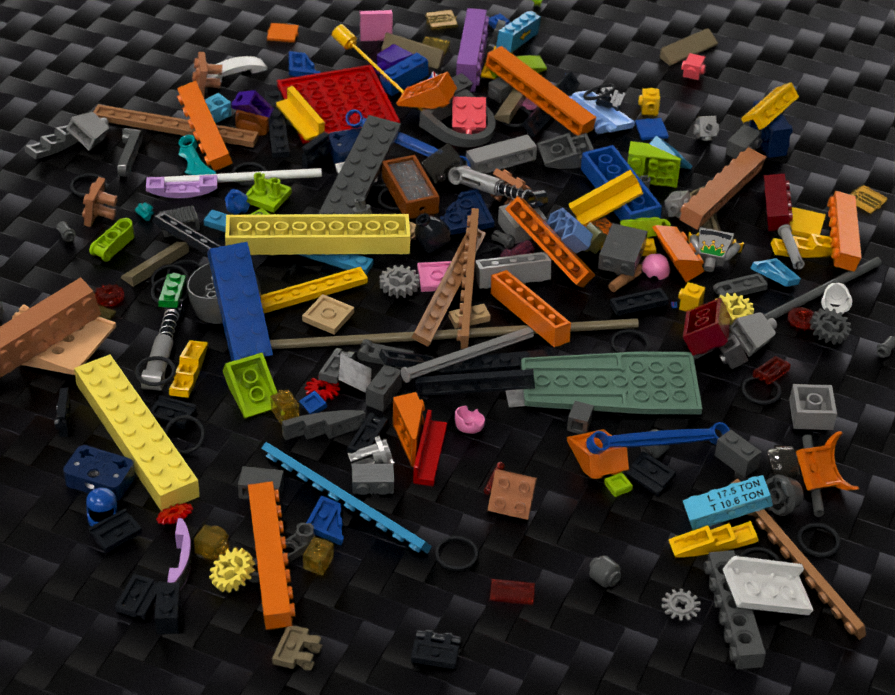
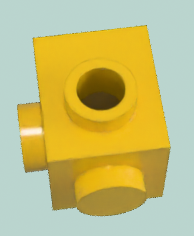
(649, 101)
(691, 296)

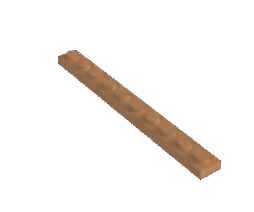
(171, 125)
(467, 282)
(443, 295)
(812, 576)

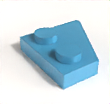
(776, 271)

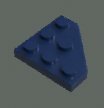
(458, 211)

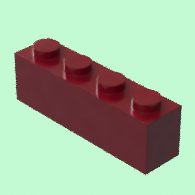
(778, 201)

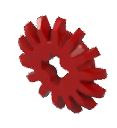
(331, 388)
(171, 515)

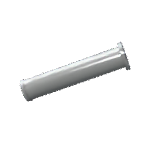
(792, 249)

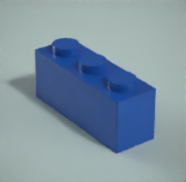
(405, 73)

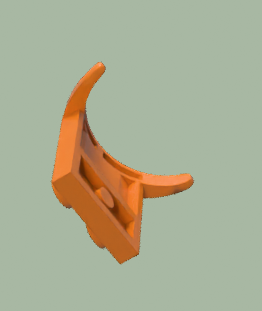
(820, 468)

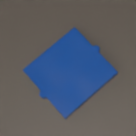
(649, 128)

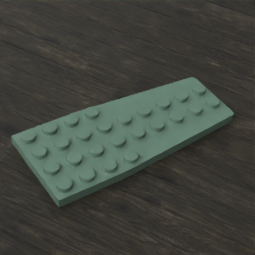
(616, 382)

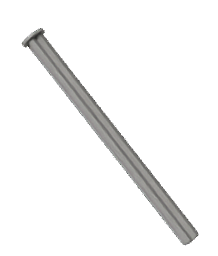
(465, 354)

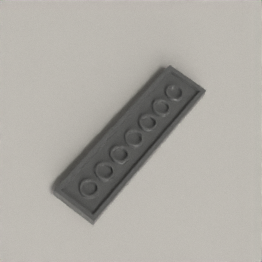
(361, 165)

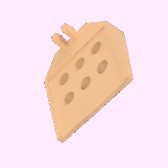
(74, 348)

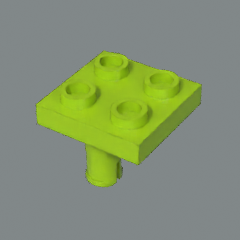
(267, 193)

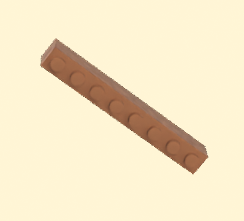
(721, 188)

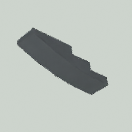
(51, 143)
(329, 423)

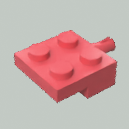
(468, 114)

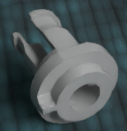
(379, 451)

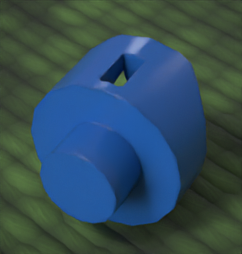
(238, 203)

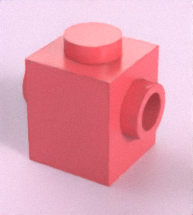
(693, 66)

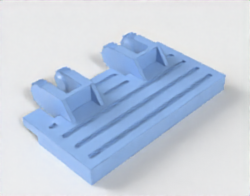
(606, 119)

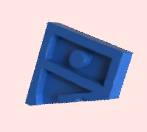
(300, 64)
(327, 520)

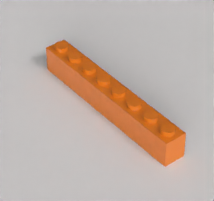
(540, 91)
(270, 556)

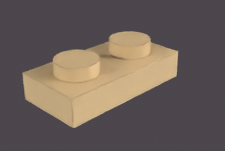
(479, 315)

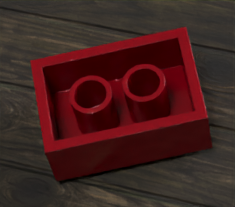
(706, 327)

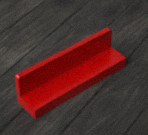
(429, 451)

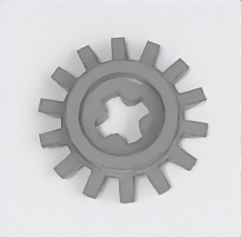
(684, 598)

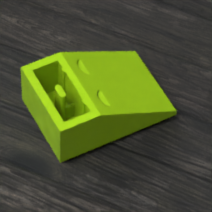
(655, 163)

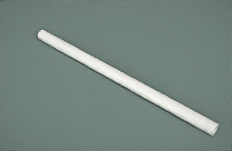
(249, 176)

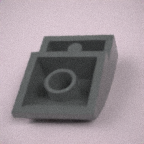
(564, 151)

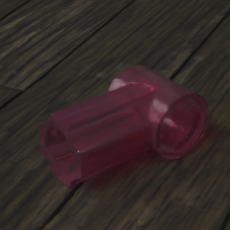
(523, 247)

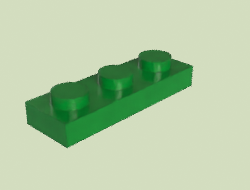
(172, 290)

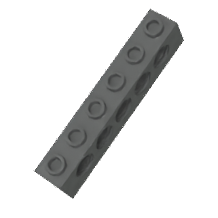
(739, 623)

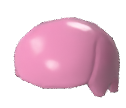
(656, 265)
(469, 421)

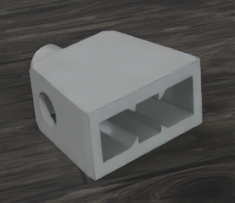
(88, 129)
(753, 331)

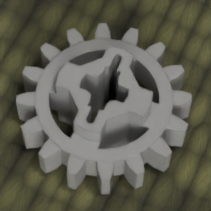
(399, 281)

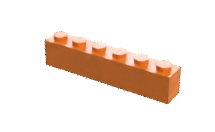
(205, 127)
(844, 231)
(550, 242)
(530, 308)

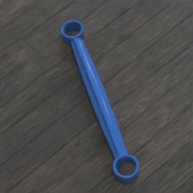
(402, 139)
(655, 438)

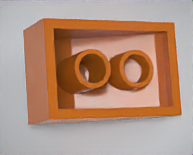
(429, 93)
(408, 422)
(595, 466)

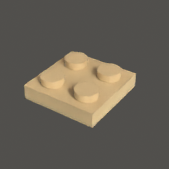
(328, 314)

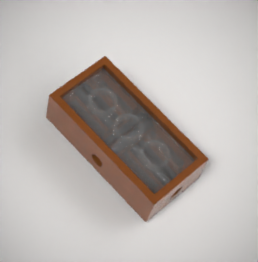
(410, 186)

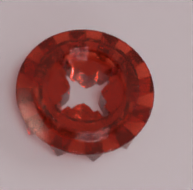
(110, 299)
(803, 314)

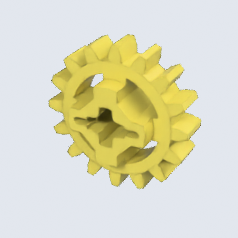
(737, 306)
(232, 570)

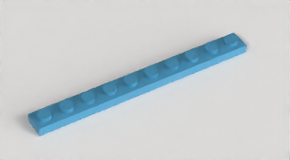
(350, 261)
(350, 501)

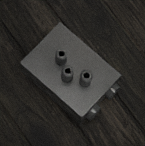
(622, 250)

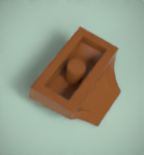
(252, 122)

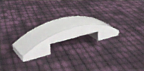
(240, 64)

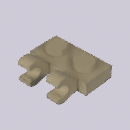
(291, 645)

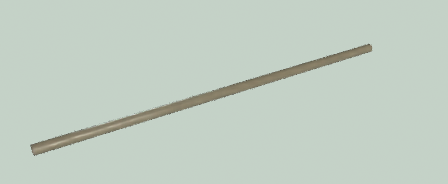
(440, 334)

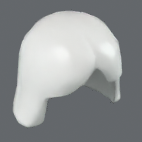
(837, 294)

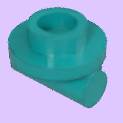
(145, 211)

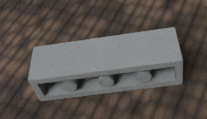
(502, 154)
(525, 267)

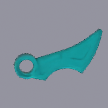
(195, 164)

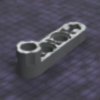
(133, 141)
(302, 537)

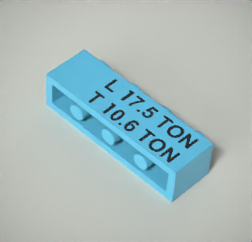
(728, 502)

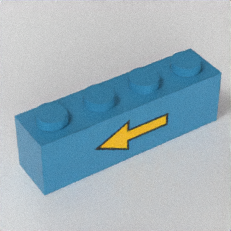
(519, 31)

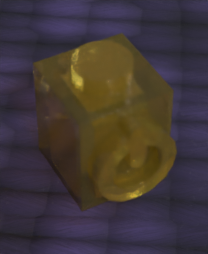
(284, 405)
(211, 542)
(318, 555)

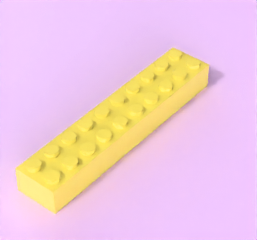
(320, 233)
(137, 432)

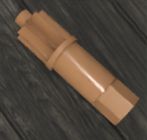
(623, 279)

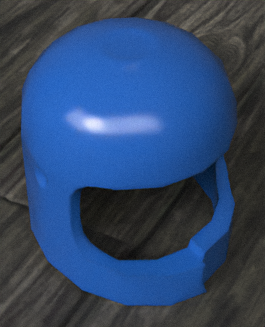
(100, 500)

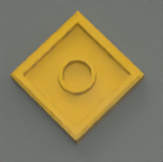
(806, 222)

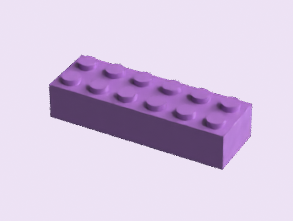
(473, 46)

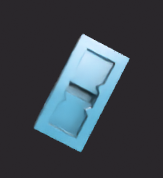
(219, 107)

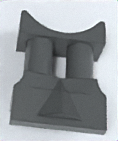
(493, 41)

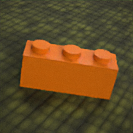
(680, 251)

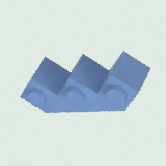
(570, 230)

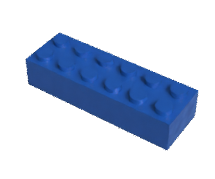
(606, 164)
(239, 301)

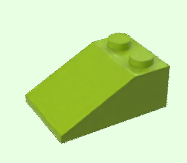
(250, 384)

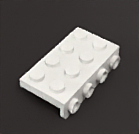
(767, 585)

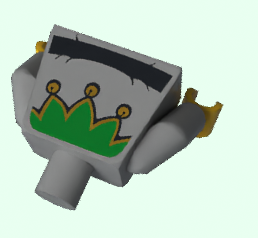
(714, 247)

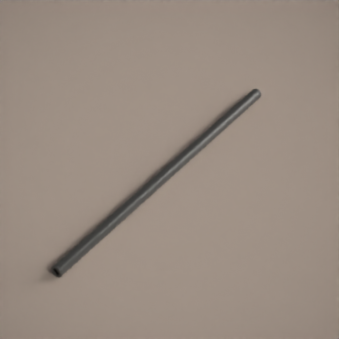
(813, 294)

